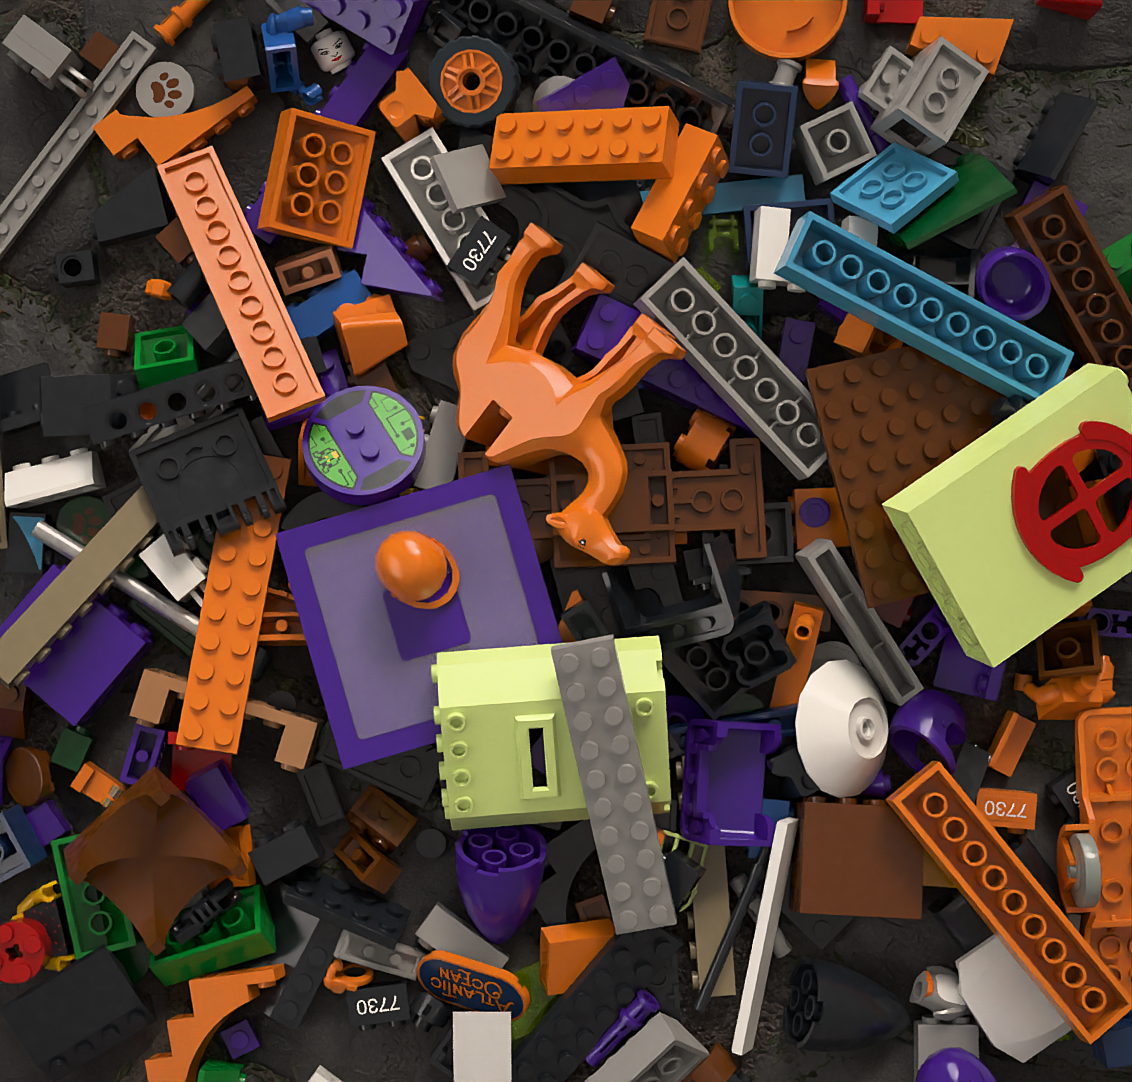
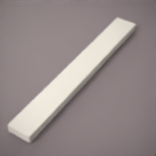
(764, 935)

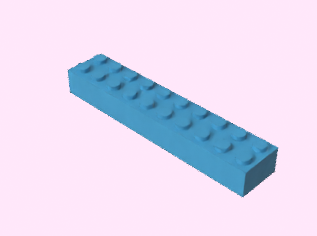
(920, 310)

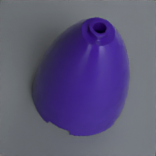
(502, 882)

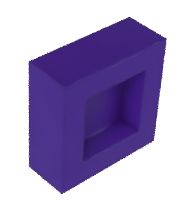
(240, 1038)

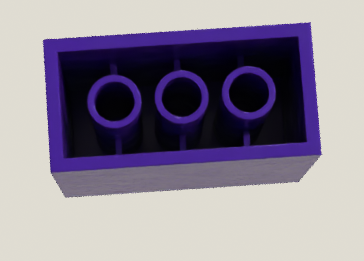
(89, 660)

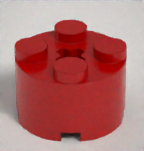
(34, 945)

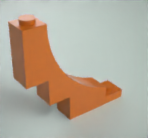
(213, 1001)

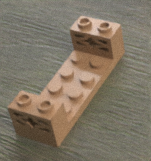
(299, 740)

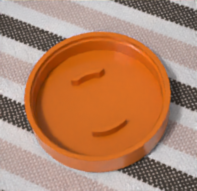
(787, 27)

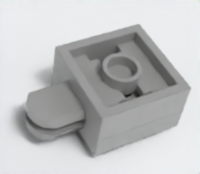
(47, 57)

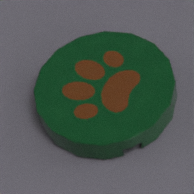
(82, 518)

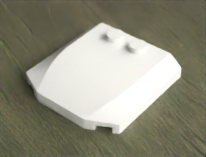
(1007, 1001)

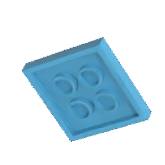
(894, 187)

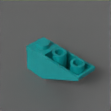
(747, 302)

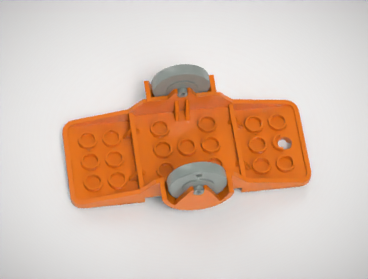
(1097, 853)

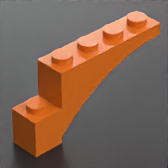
(175, 135)

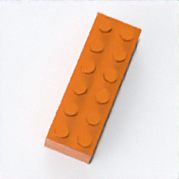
(585, 145)

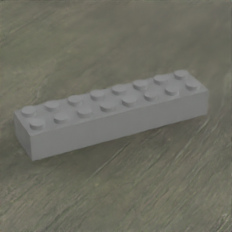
(738, 366)

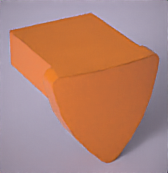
(820, 82)

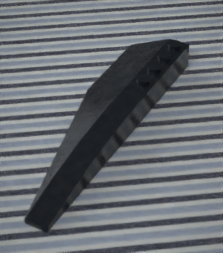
(555, 43)

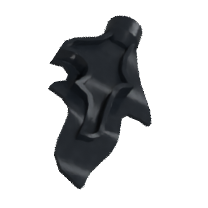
(567, 208)

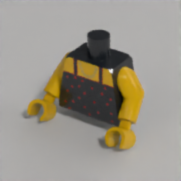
(49, 910)

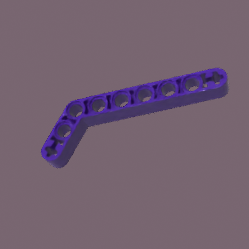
(936, 617)

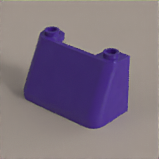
(727, 782)

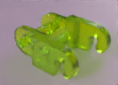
(723, 222)

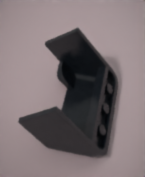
(692, 621)

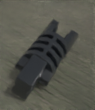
(206, 911)

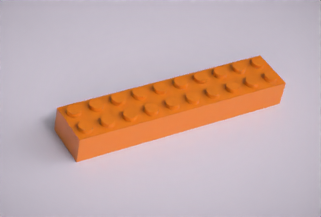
(1011, 902)

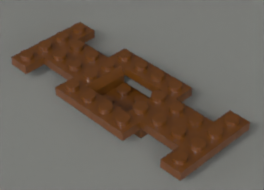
(651, 502)

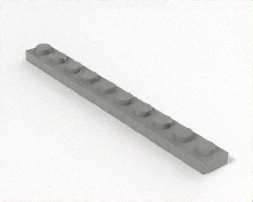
(72, 137)

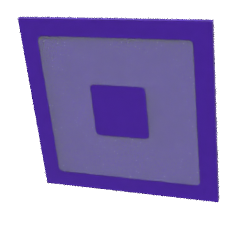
(378, 651)

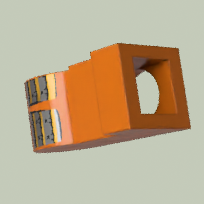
(98, 784)

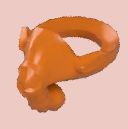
(339, 982)

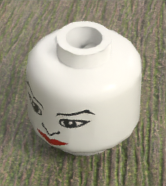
(332, 50)

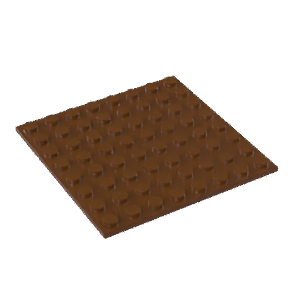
(886, 427)

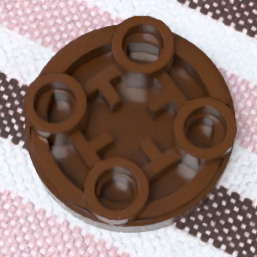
(29, 776)

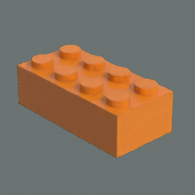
(677, 204)

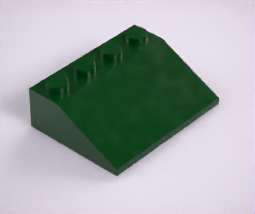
(978, 189)

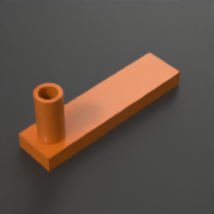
(802, 641)

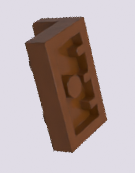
(380, 819)

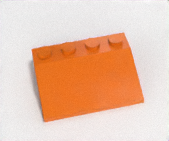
(316, 179)

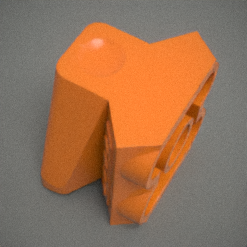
(410, 107)
(369, 332)

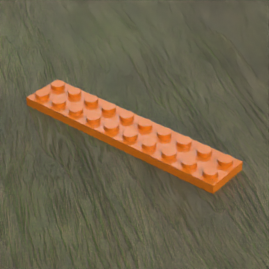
(241, 284)
(231, 627)

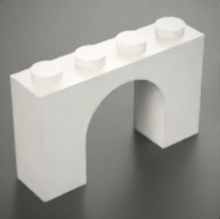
(770, 239)

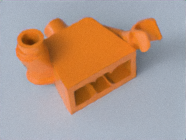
(1068, 696)

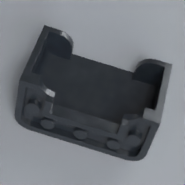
(961, 919)

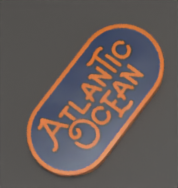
(472, 984)

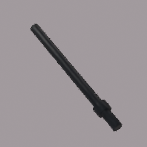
(757, 871)

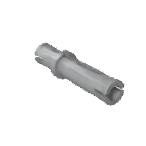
(781, 944)

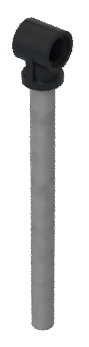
(142, 592)

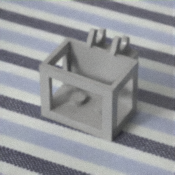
(925, 91)

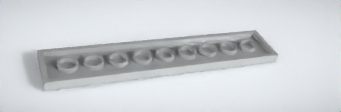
(614, 783)

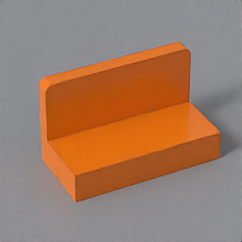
(1009, 742)

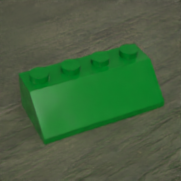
(89, 912)
(234, 938)

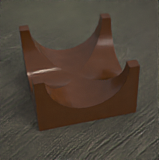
(152, 855)

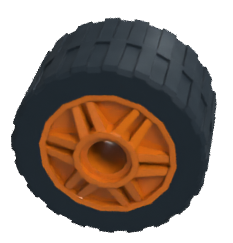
(455, 67)

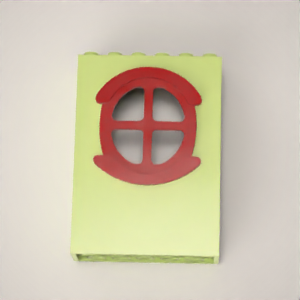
(980, 527)

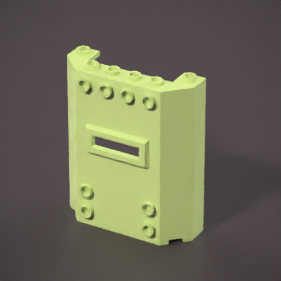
(485, 723)

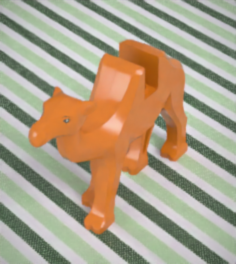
(537, 407)

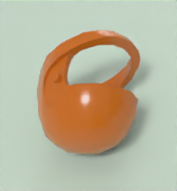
(415, 568)

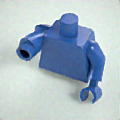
(282, 53)

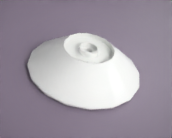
(842, 728)

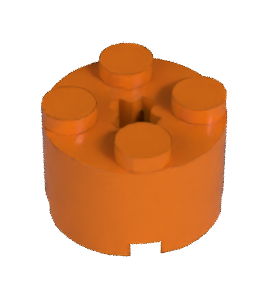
(704, 442)

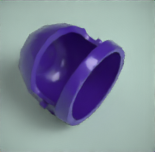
(1013, 282)
(931, 717)
(954, 1065)

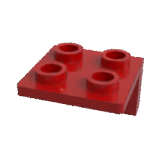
(892, 11)
(189, 760)

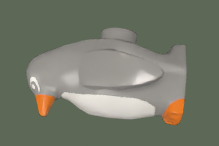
(939, 992)

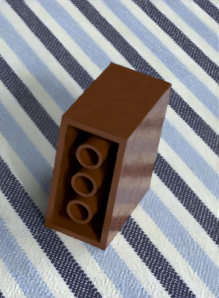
(855, 860)

